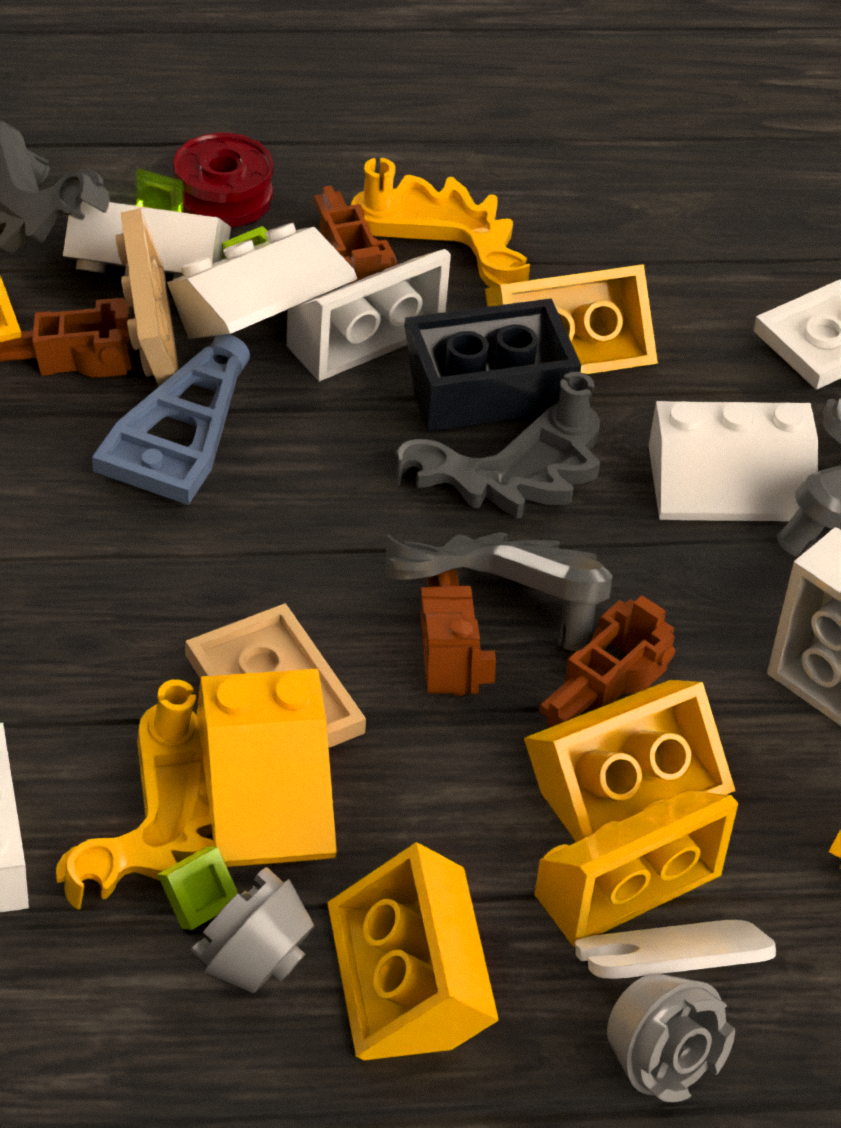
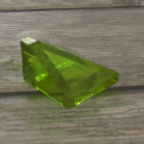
(158, 191)

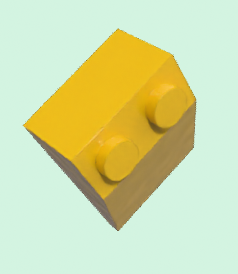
(267, 766)

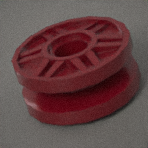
(225, 177)

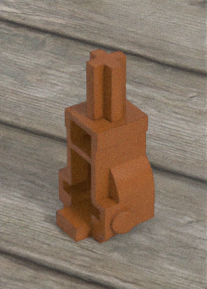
(350, 235)
(77, 340)
(452, 638)
(599, 678)

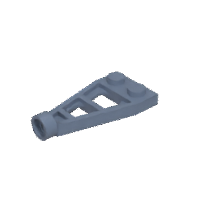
(163, 465)

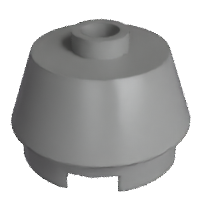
(256, 934)
(669, 1034)

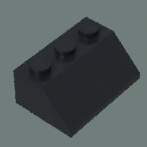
(488, 363)

